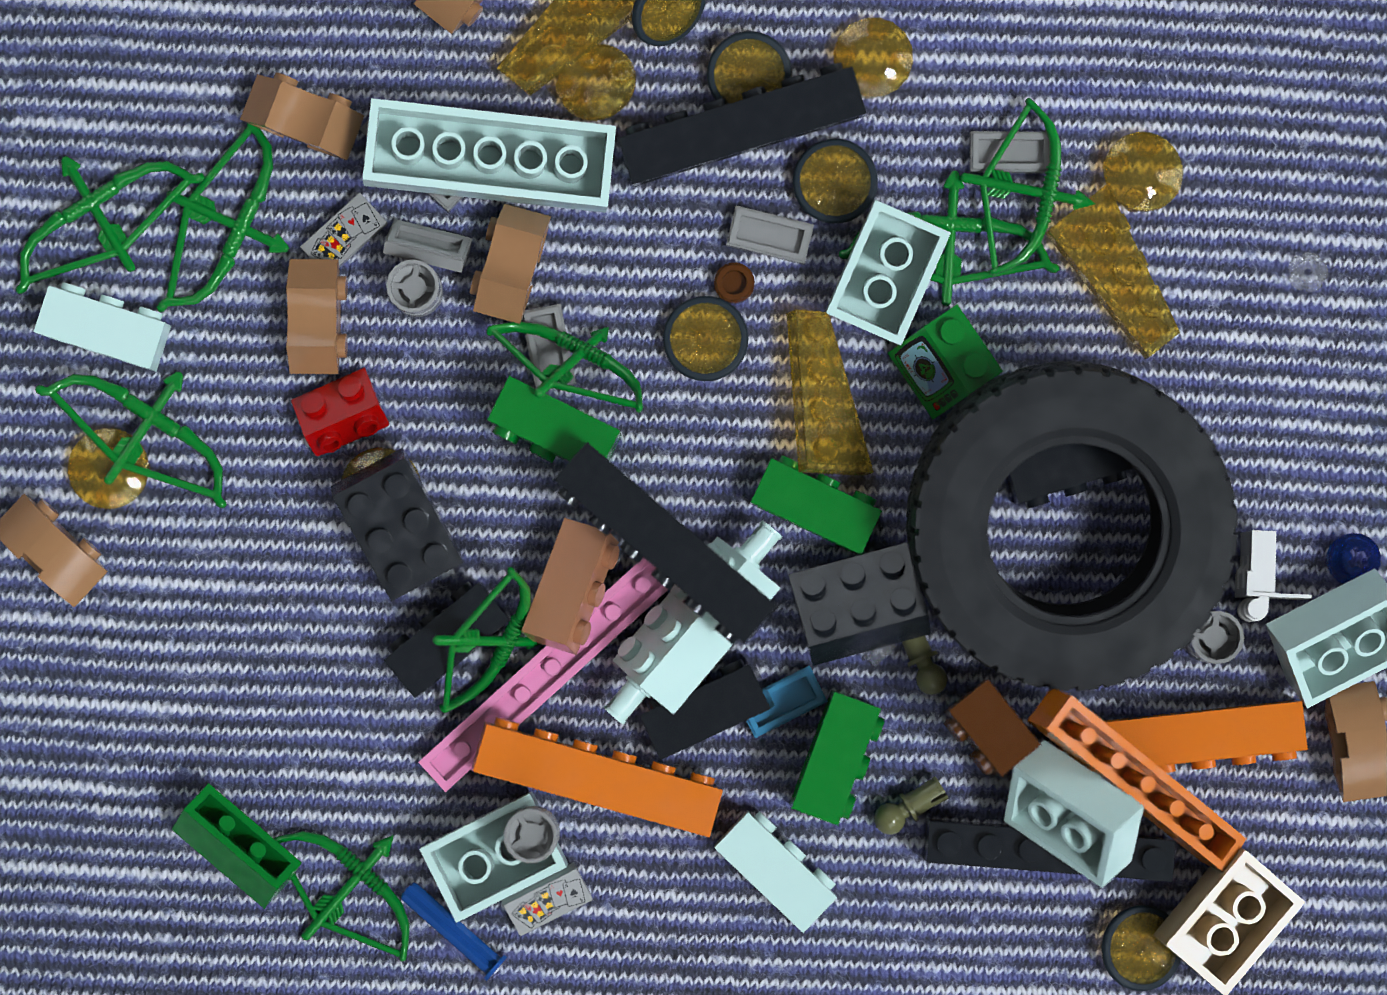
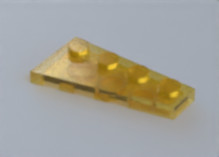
(561, 38)
(1109, 263)
(824, 409)

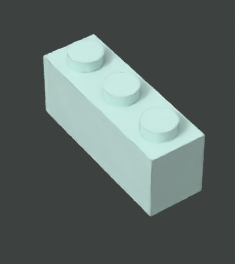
(103, 326)
(777, 869)

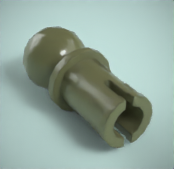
(930, 676)
(892, 817)

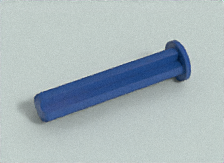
(454, 932)

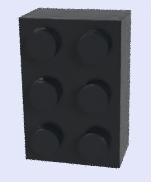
(396, 524)
(860, 604)

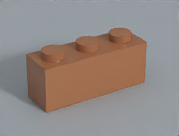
(571, 587)

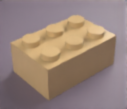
(1229, 920)

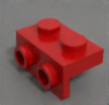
(339, 412)

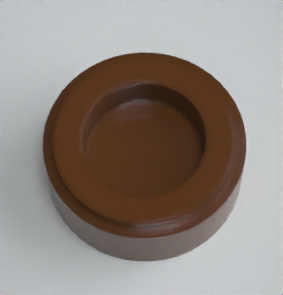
(734, 283)

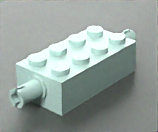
(678, 646)

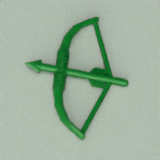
(1003, 185)
(559, 375)
(466, 639)
(332, 907)

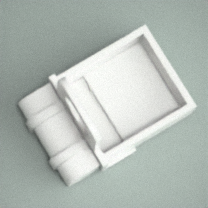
(1257, 575)

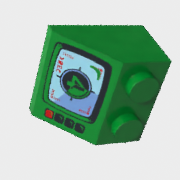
(945, 362)

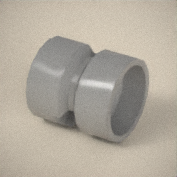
(414, 288)
(1218, 640)
(531, 834)

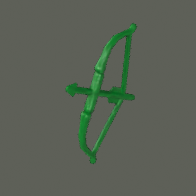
(204, 210)
(111, 235)
(949, 265)
(129, 448)

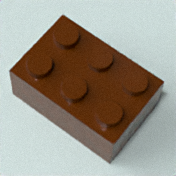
(990, 729)

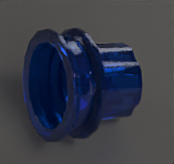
(1339, 555)

